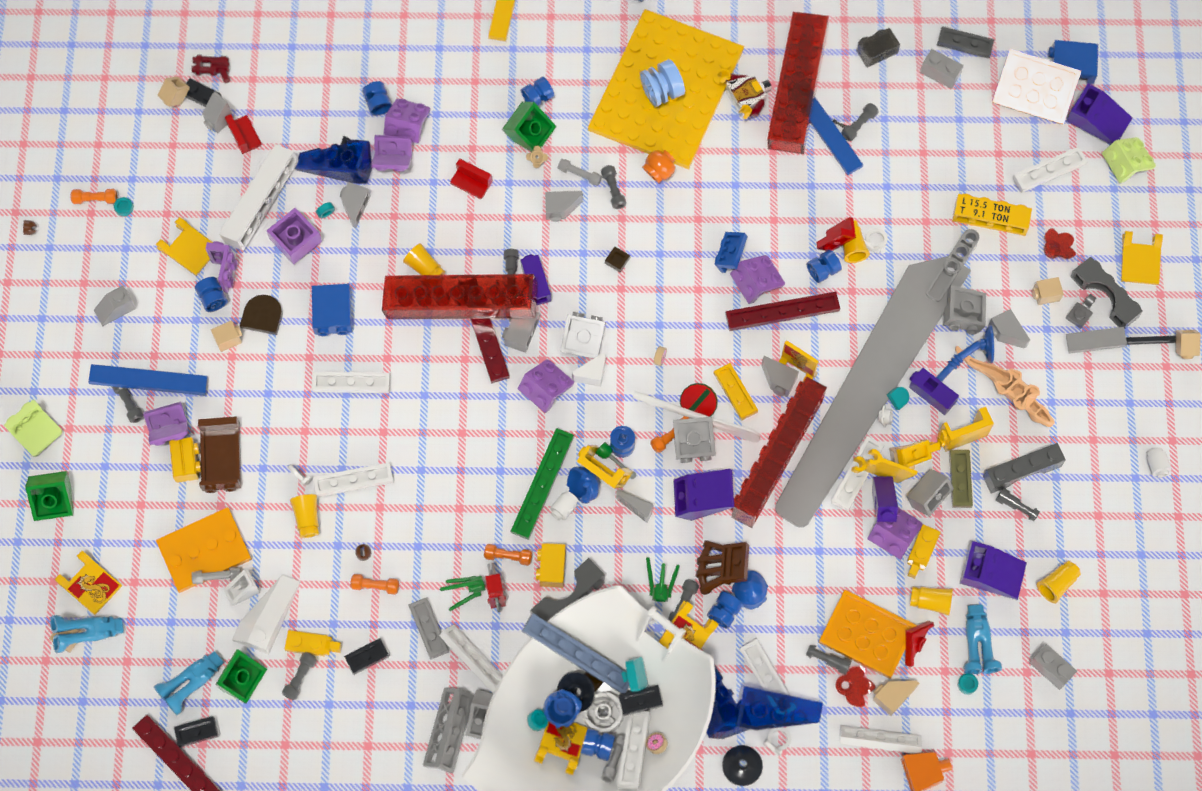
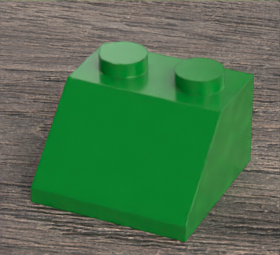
(529, 126)
(49, 495)

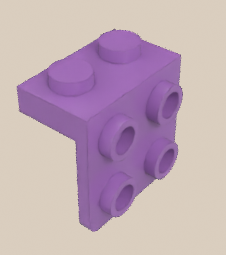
(406, 119)
(392, 152)
(222, 254)
(756, 276)
(545, 384)
(166, 423)
(896, 536)

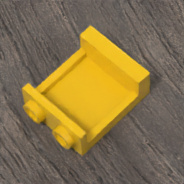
(979, 429)
(615, 480)

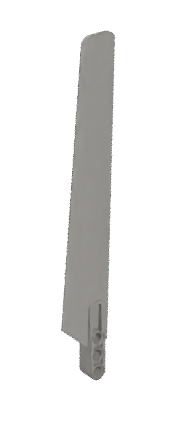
(878, 369)

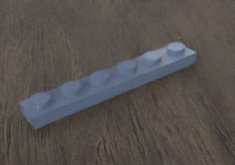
(575, 653)

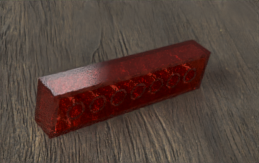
(798, 82)
(460, 296)
(778, 451)

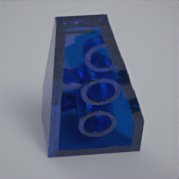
(342, 162)
(766, 710)
(724, 712)

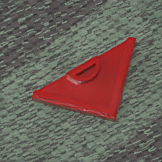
(915, 641)

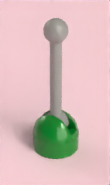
(605, 452)

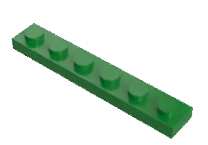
(542, 484)

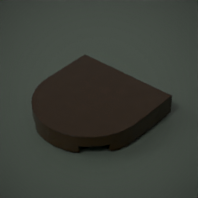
(262, 315)

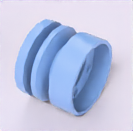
(660, 83)

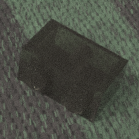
(878, 47)

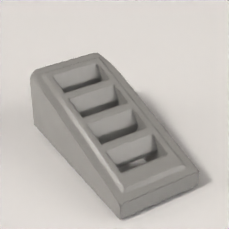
(636, 505)

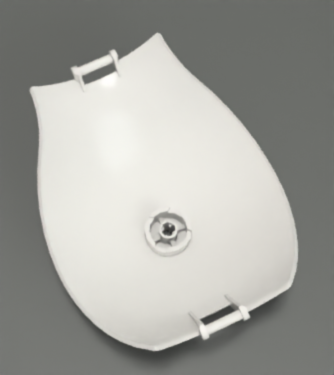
(614, 628)

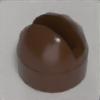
(27, 227)
(367, 552)

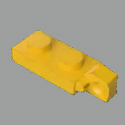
(917, 452)
(922, 549)
(312, 643)

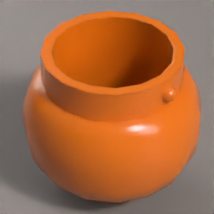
(659, 165)

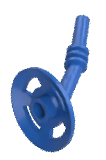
(985, 344)

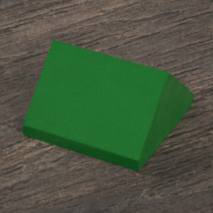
(240, 676)

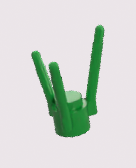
(473, 583)
(660, 592)

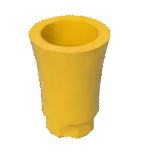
(856, 249)
(422, 261)
(306, 515)
(1058, 581)
(932, 599)

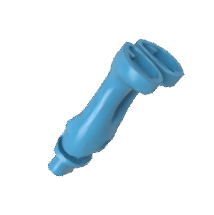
(96, 629)
(979, 631)
(197, 673)

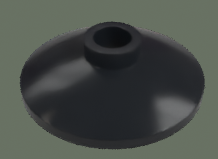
(575, 680)
(737, 774)

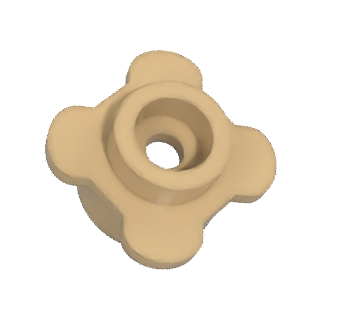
(542, 156)

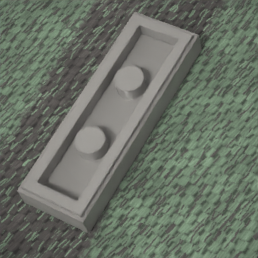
(1096, 340)
(428, 628)

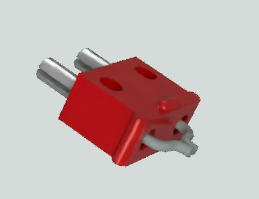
(494, 588)

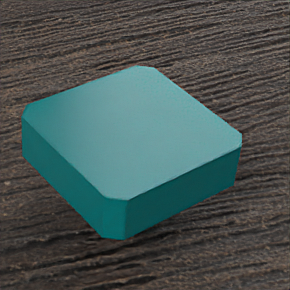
(635, 674)

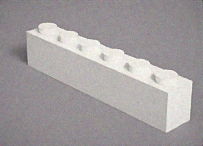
(259, 197)

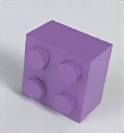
(294, 236)

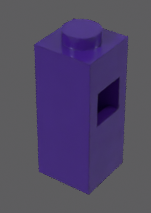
(532, 265)
(933, 391)
(884, 499)

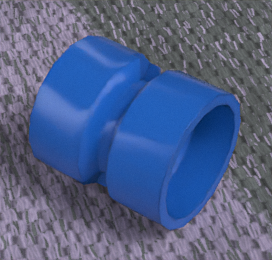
(539, 91)
(376, 98)
(821, 267)
(210, 294)
(622, 441)
(726, 607)
(598, 744)

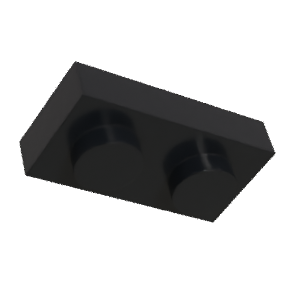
(198, 92)
(366, 656)
(640, 700)
(196, 731)

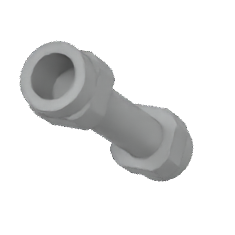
(594, 178)
(198, 577)
(609, 772)

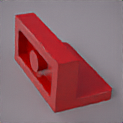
(243, 133)
(471, 179)
(838, 235)

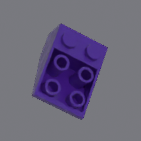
(1099, 115)
(703, 494)
(993, 570)

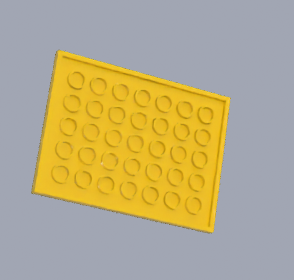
(681, 122)

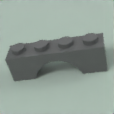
(1092, 276)
(1019, 468)
(587, 577)

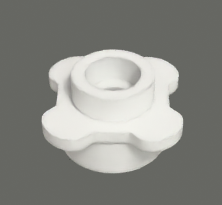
(885, 416)

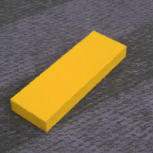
(501, 20)
(735, 391)

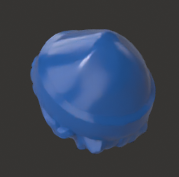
(583, 484)
(751, 592)
(561, 708)

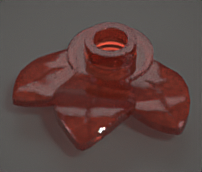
(1058, 244)
(857, 686)

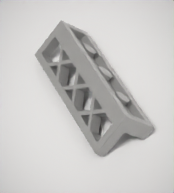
(452, 730)

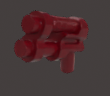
(218, 65)

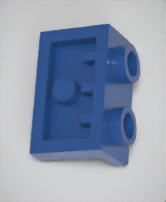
(730, 251)

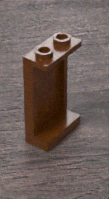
(220, 454)

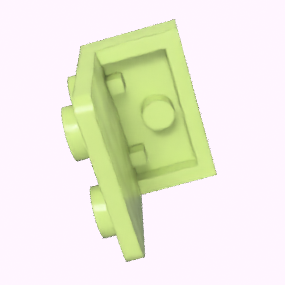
(1127, 158)
(33, 428)

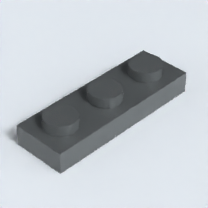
(965, 42)

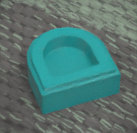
(899, 397)

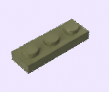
(961, 478)

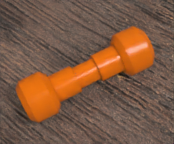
(78, 196)
(659, 443)
(492, 552)
(358, 582)

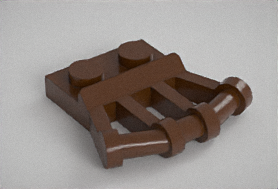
(733, 565)

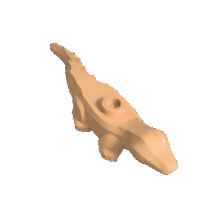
(1014, 388)

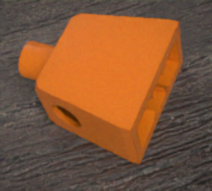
(924, 770)

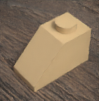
(893, 694)

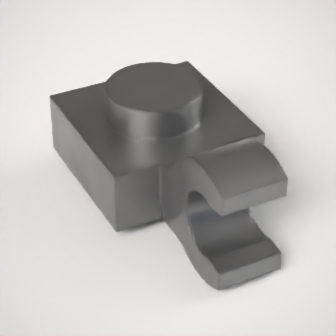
(1080, 313)

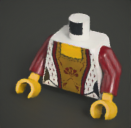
(745, 92)

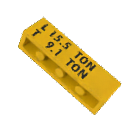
(992, 214)

